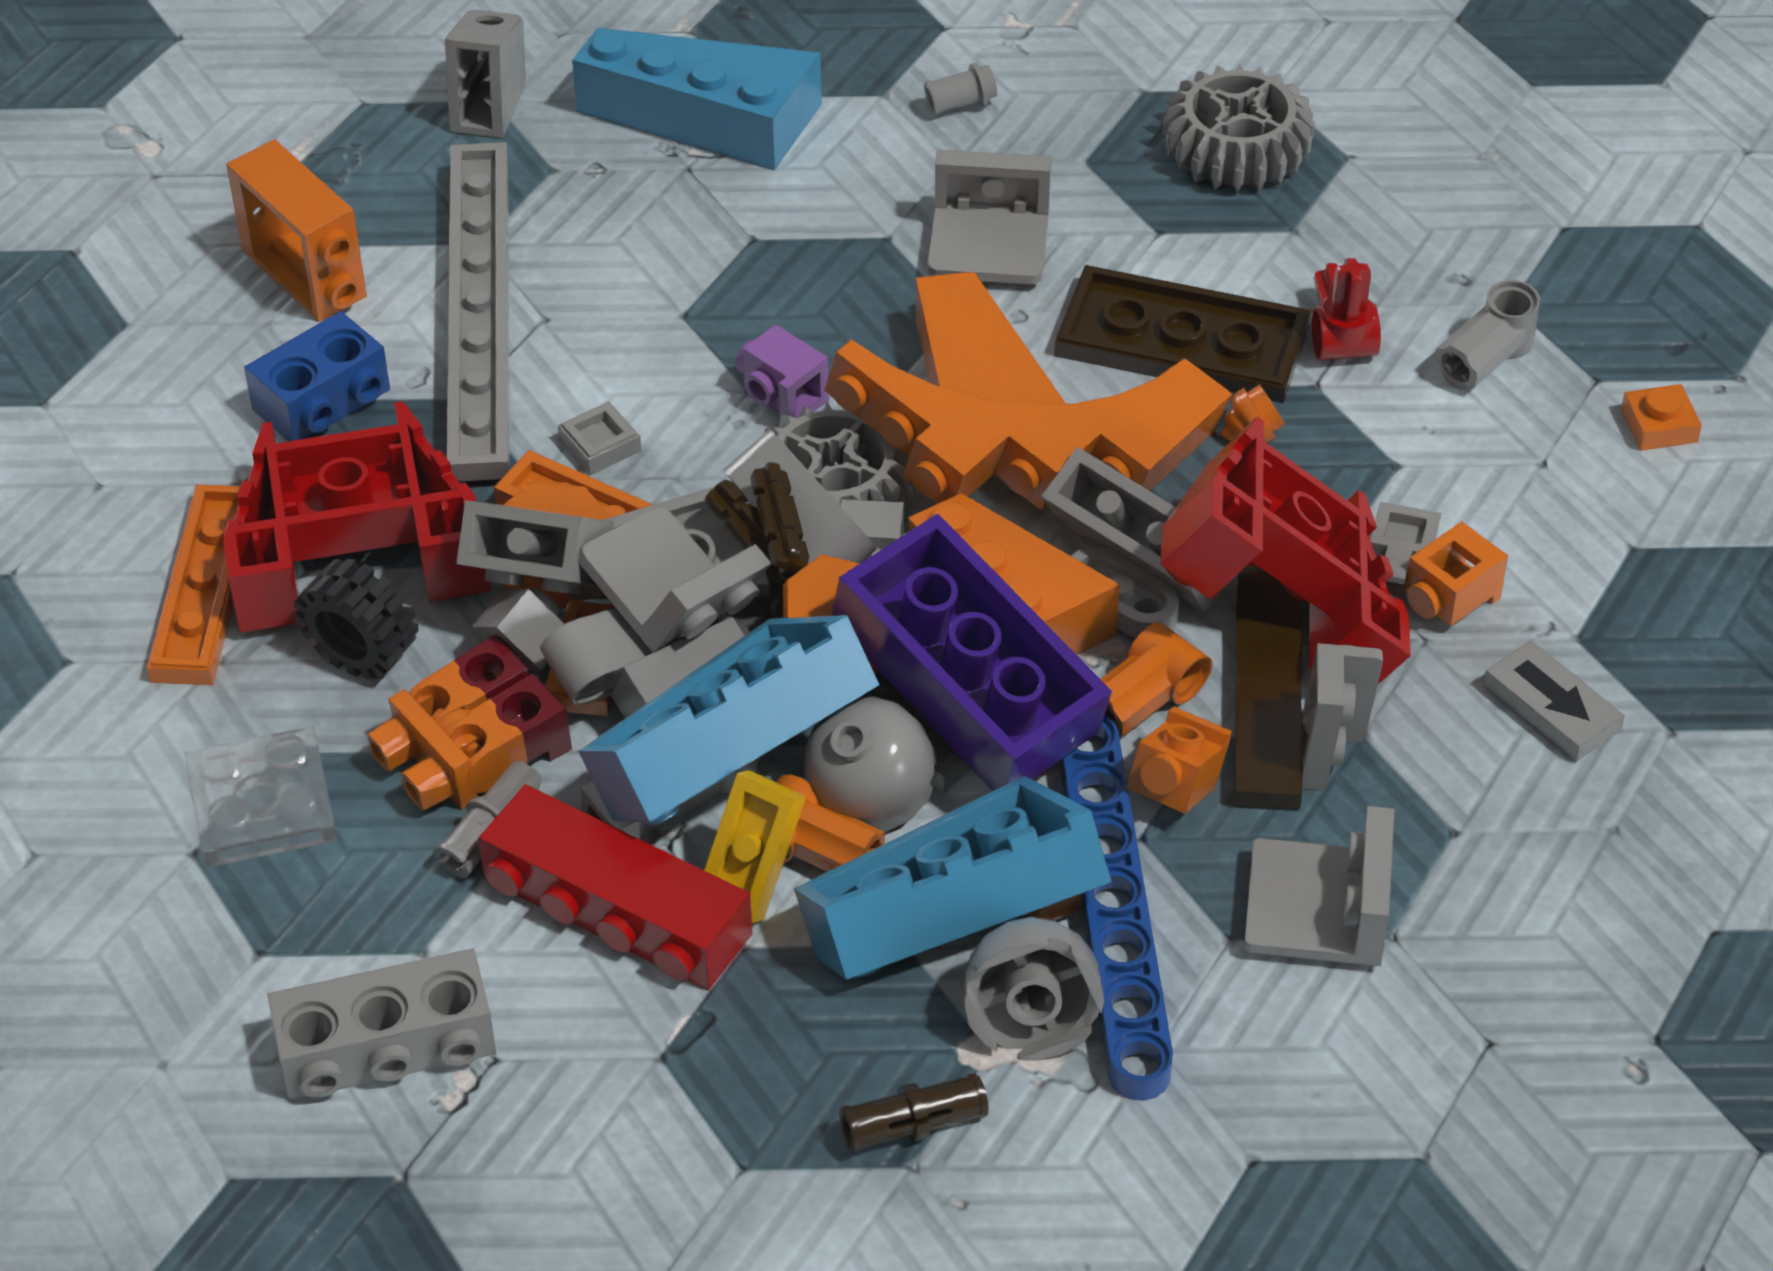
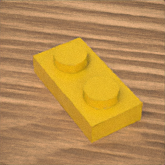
(755, 837)

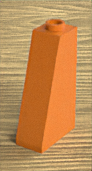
(973, 344)

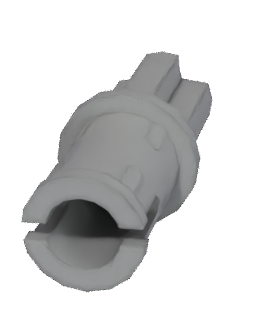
(463, 842)

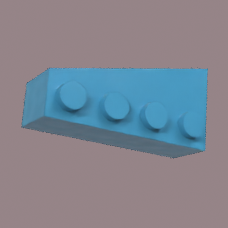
(700, 91)
(727, 715)
(953, 878)

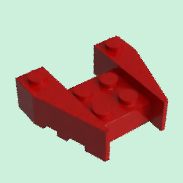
(341, 499)
(1275, 515)

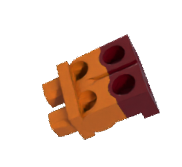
(469, 726)

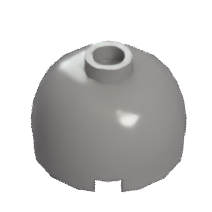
(871, 762)
(1032, 988)

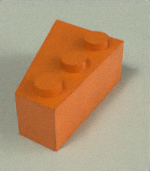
(1057, 587)

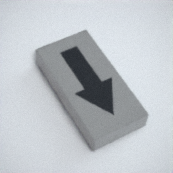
(1554, 700)

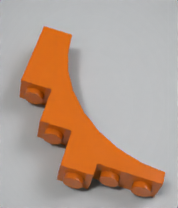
(965, 439)

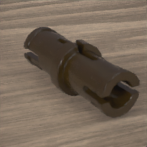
(913, 1111)

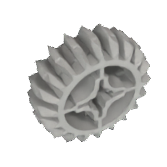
(1238, 128)
(846, 455)

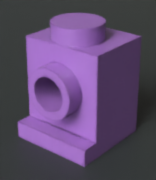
(783, 372)

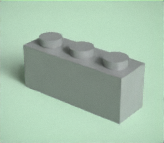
(1116, 515)

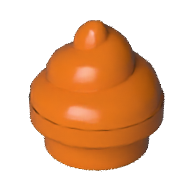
(1246, 407)

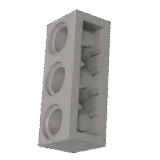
(405, 1000)

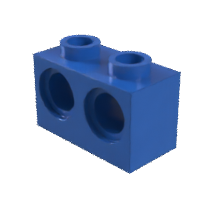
(317, 377)

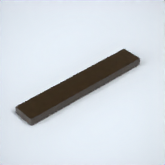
(1267, 693)

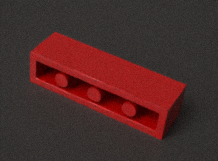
(616, 887)

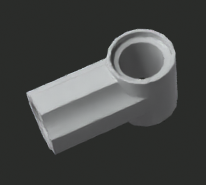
(1492, 335)

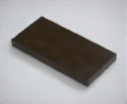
(1156, 323)

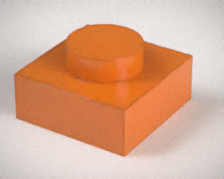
(1661, 417)

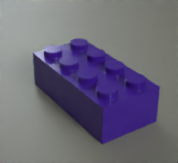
(971, 655)

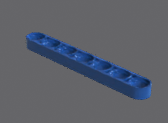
(1122, 924)

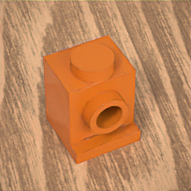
(1445, 584)
(1179, 760)

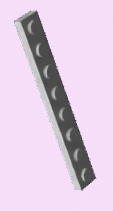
(478, 313)

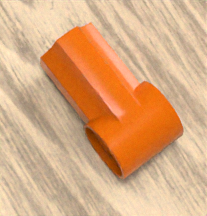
(1156, 670)
(824, 835)

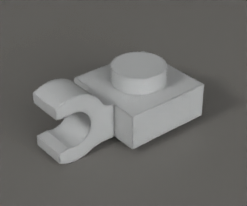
(1401, 534)

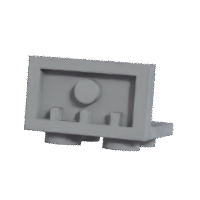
(1323, 896)

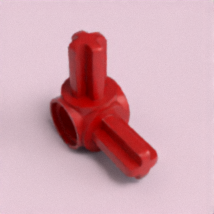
(1345, 319)

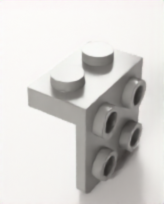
(990, 215)
(666, 580)

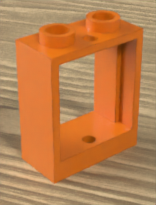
(301, 232)

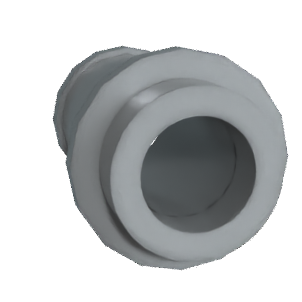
(961, 89)

